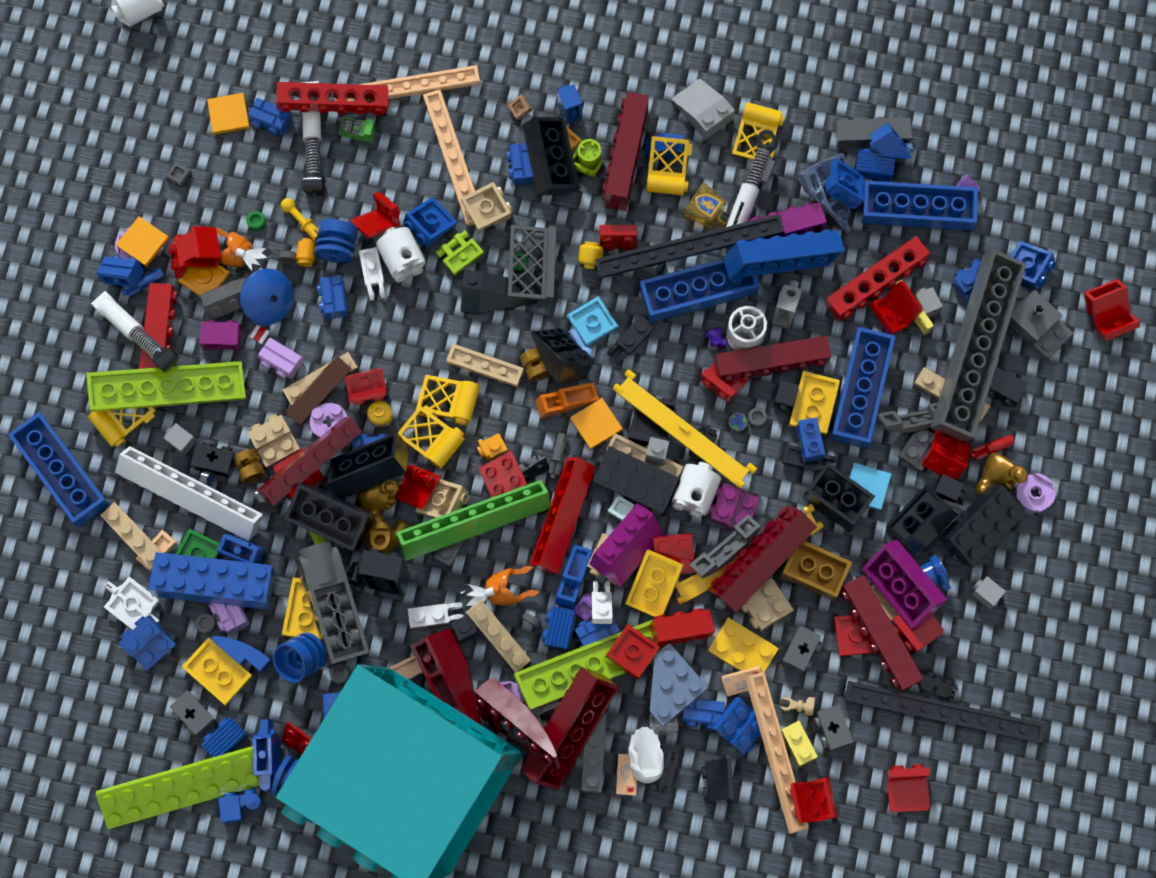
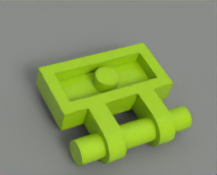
(463, 256)

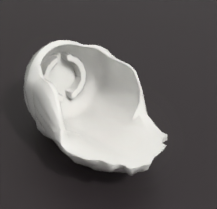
(646, 755)

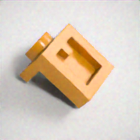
(492, 447)

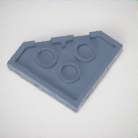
(673, 685)

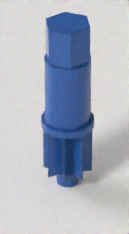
(144, 282)

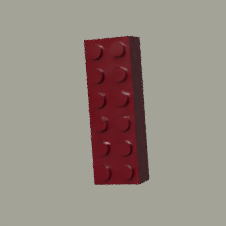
(625, 151)
(762, 557)
(572, 725)

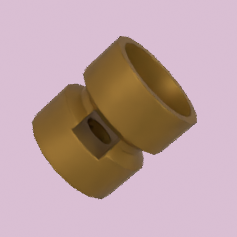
(535, 367)
(249, 466)

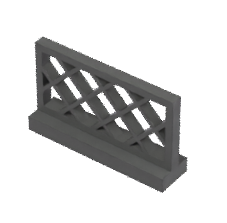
(547, 260)

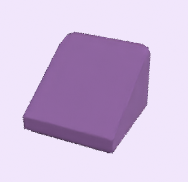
(967, 181)
(584, 607)

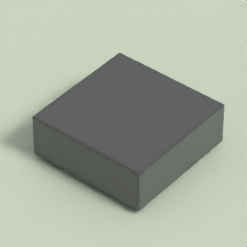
(178, 174)

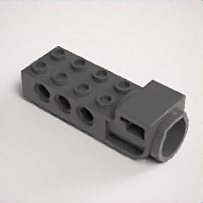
(331, 602)

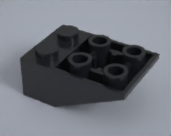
(562, 355)

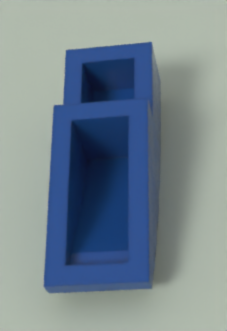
(573, 577)
(243, 653)

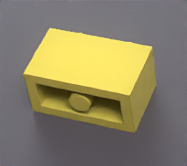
(798, 744)

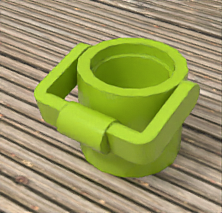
(588, 157)

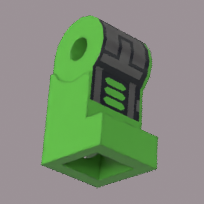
(357, 129)

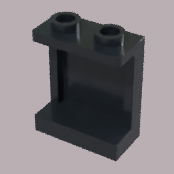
(644, 428)

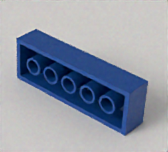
(919, 205)
(783, 254)
(693, 290)
(863, 387)
(58, 469)
(211, 580)

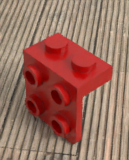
(379, 220)
(897, 308)
(366, 386)
(724, 390)
(947, 455)
(918, 637)
(908, 788)
(813, 800)

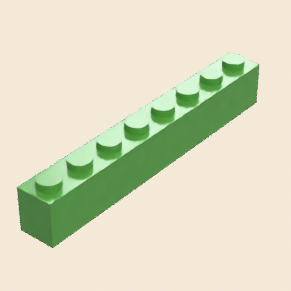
(473, 520)

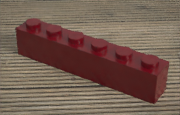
(772, 358)
(309, 461)
(881, 633)

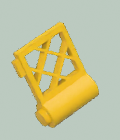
(760, 118)
(664, 181)
(463, 398)
(113, 429)
(443, 446)

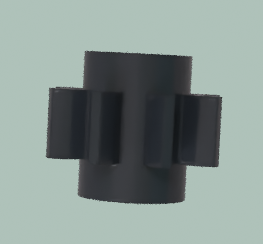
(353, 575)

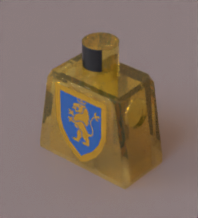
(706, 207)

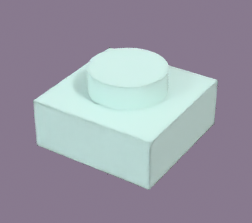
(620, 508)

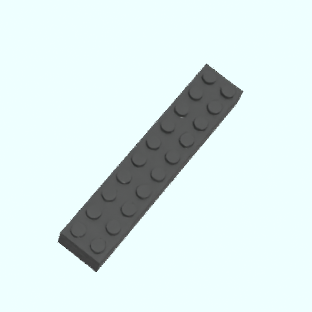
(978, 346)

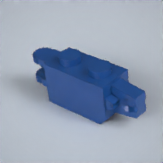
(266, 754)

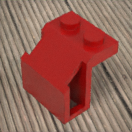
(195, 250)
(1110, 309)

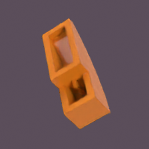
(566, 399)

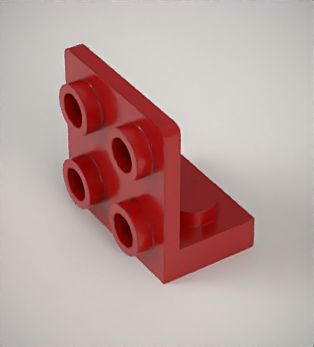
(618, 237)

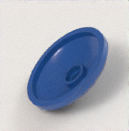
(257, 292)

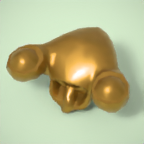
(1001, 471)
(379, 498)
(382, 537)

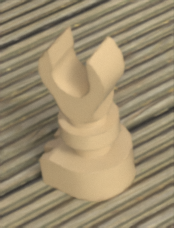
(808, 707)

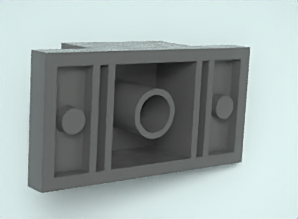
(1038, 323)

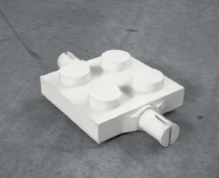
(130, 602)

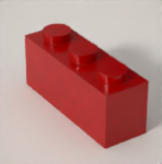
(682, 627)

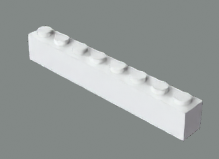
(188, 493)

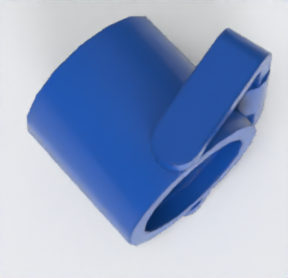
(937, 572)

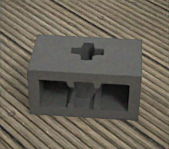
(793, 658)
(188, 703)
(835, 717)

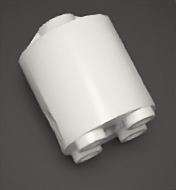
(134, 11)
(401, 253)
(746, 328)
(699, 483)

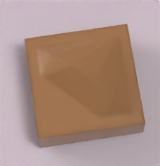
(520, 107)

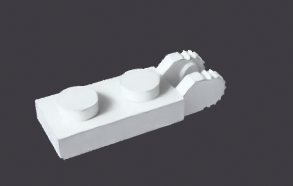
(372, 271)
(601, 604)
(433, 615)

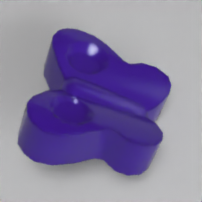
(715, 338)

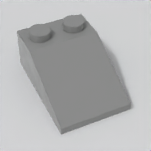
(704, 108)

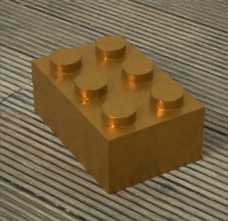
(816, 570)

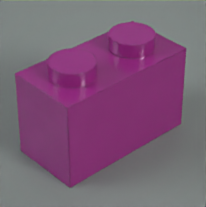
(220, 335)

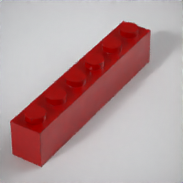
(159, 318)
(562, 515)

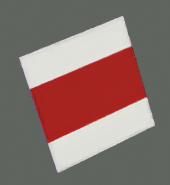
(259, 334)

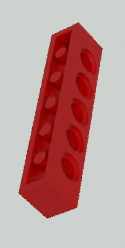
(341, 92)
(913, 249)

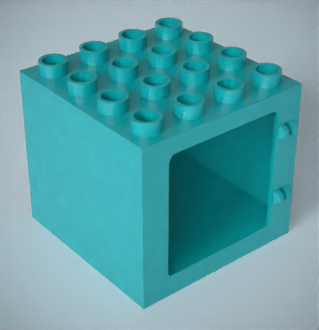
(397, 776)

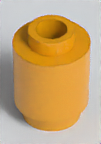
(305, 252)

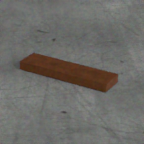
(318, 389)

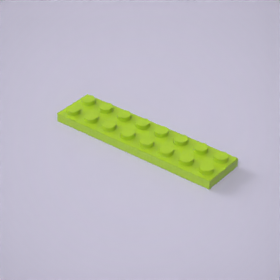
(155, 388)
(551, 678)
(177, 788)

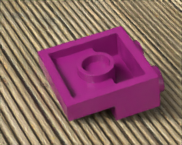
(732, 506)

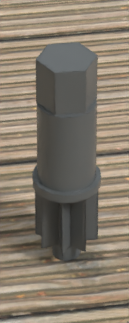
(558, 455)

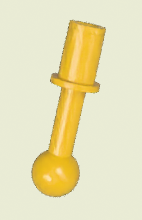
(288, 206)

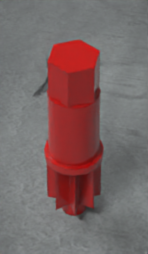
(992, 447)

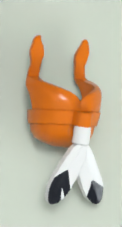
(241, 252)
(496, 589)

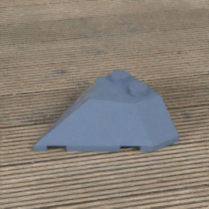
(814, 184)

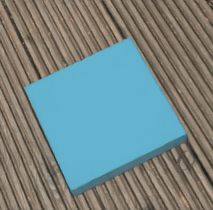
(592, 321)
(873, 481)

